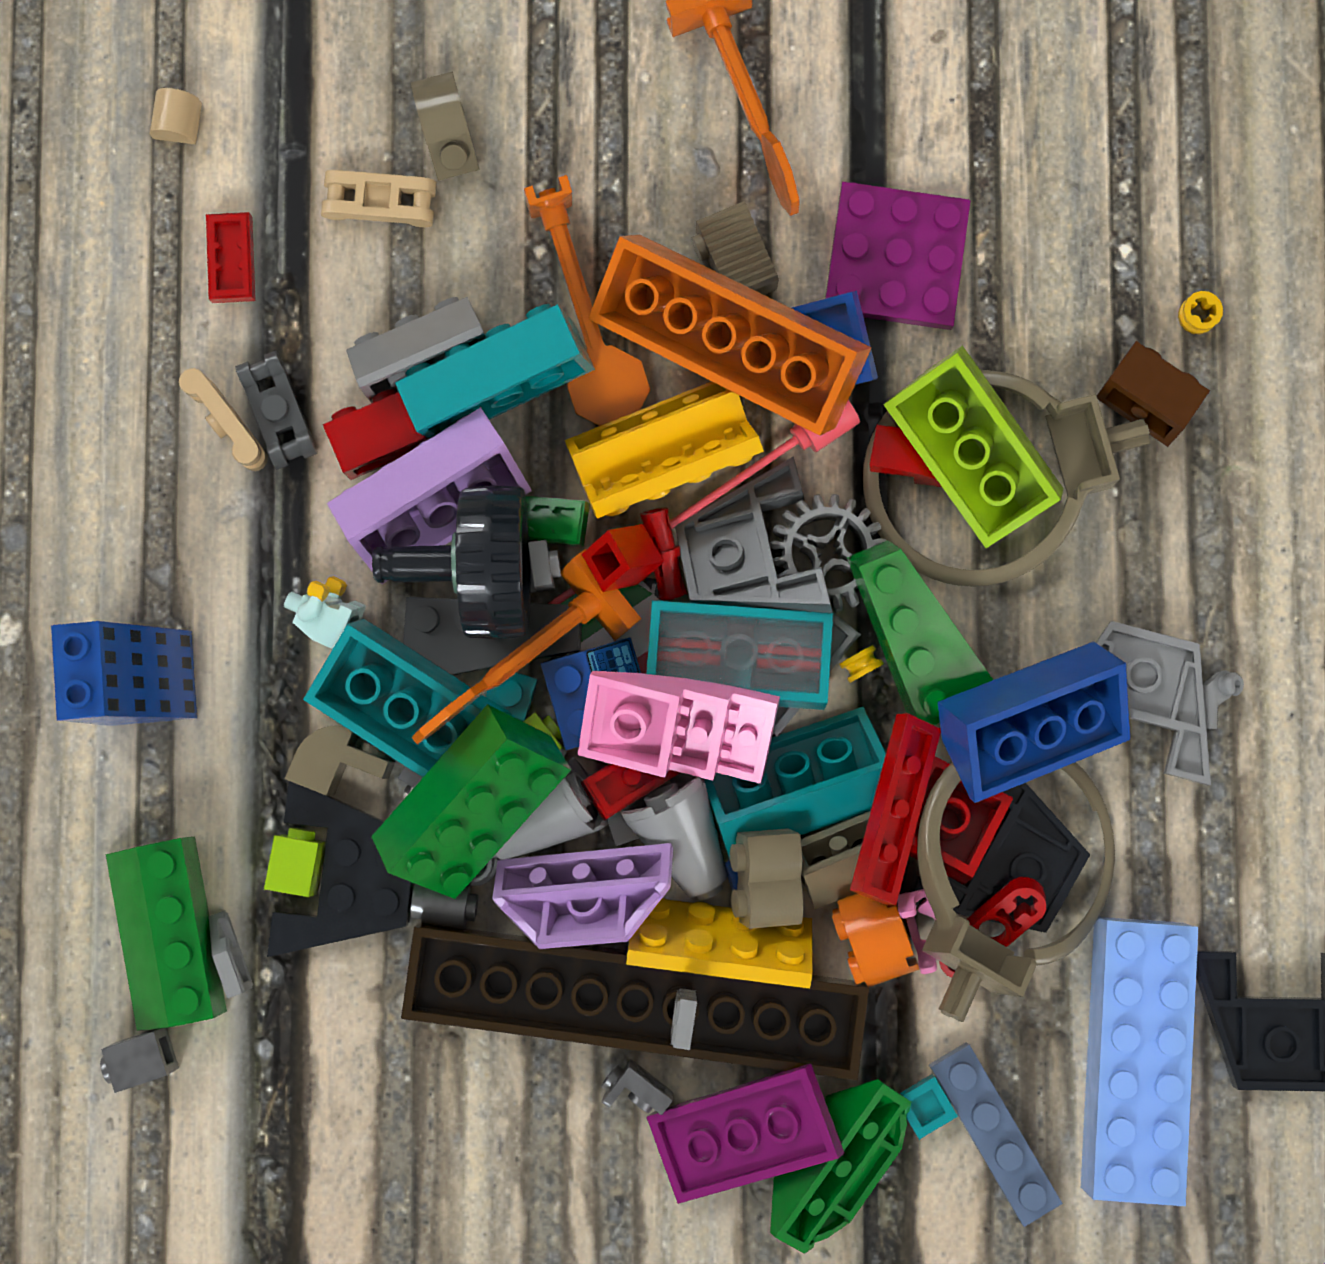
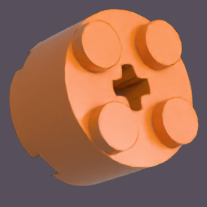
(877, 939)

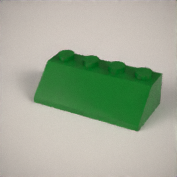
(165, 934)

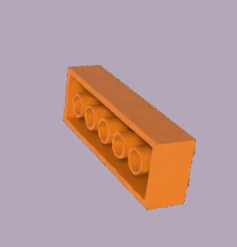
(729, 333)

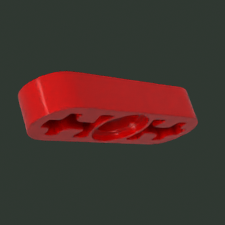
(1002, 905)

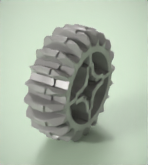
(808, 544)

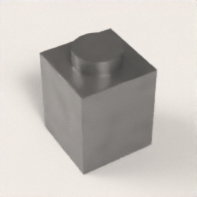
(138, 1059)

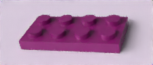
(745, 1134)

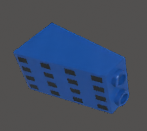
(122, 673)

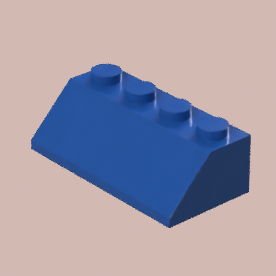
(1036, 720)

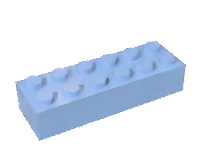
(1139, 1061)

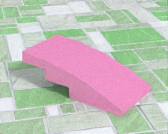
(677, 725)

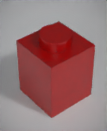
(622, 557)

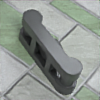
(276, 410)

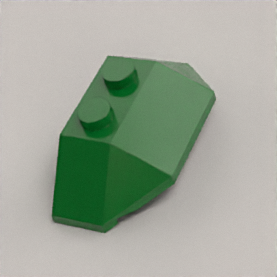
(827, 1196)

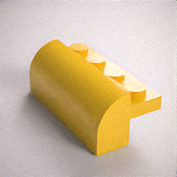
(662, 448)

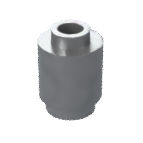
(442, 910)

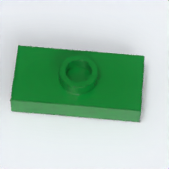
(557, 520)

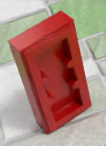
(230, 257)

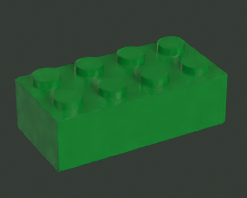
(470, 802)

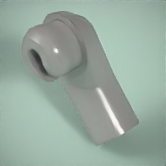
(1216, 691)

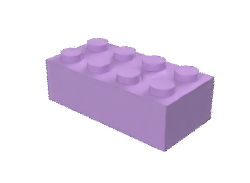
(419, 492)

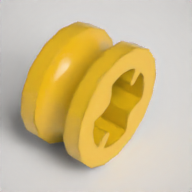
(1193, 323)
(861, 663)

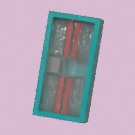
(744, 648)

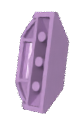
(583, 894)

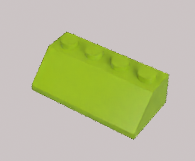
(974, 447)

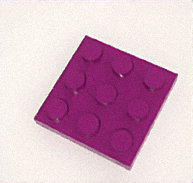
(899, 253)

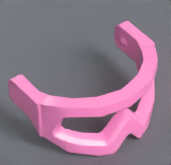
(908, 910)

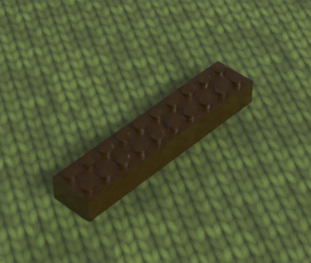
(598, 1000)

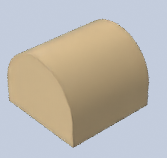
(175, 116)

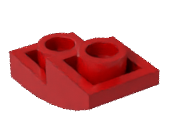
(895, 455)

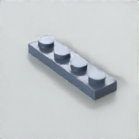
(995, 1134)

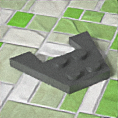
(730, 553)

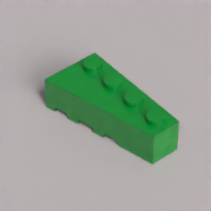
(915, 632)

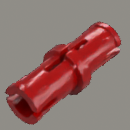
(668, 574)

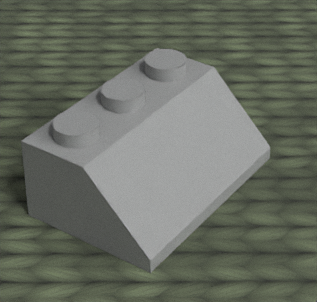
(385, 358)

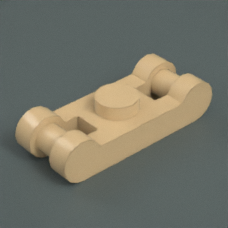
(378, 197)
(224, 419)

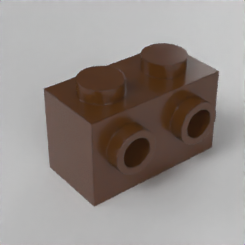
(1153, 391)

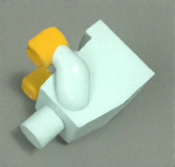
(322, 612)

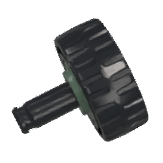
(484, 562)

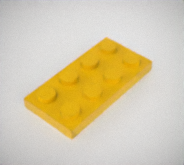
(715, 943)

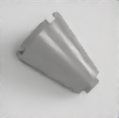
(682, 816)
(558, 819)

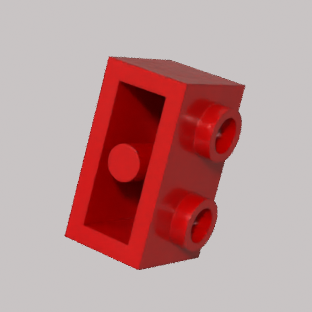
(372, 435)

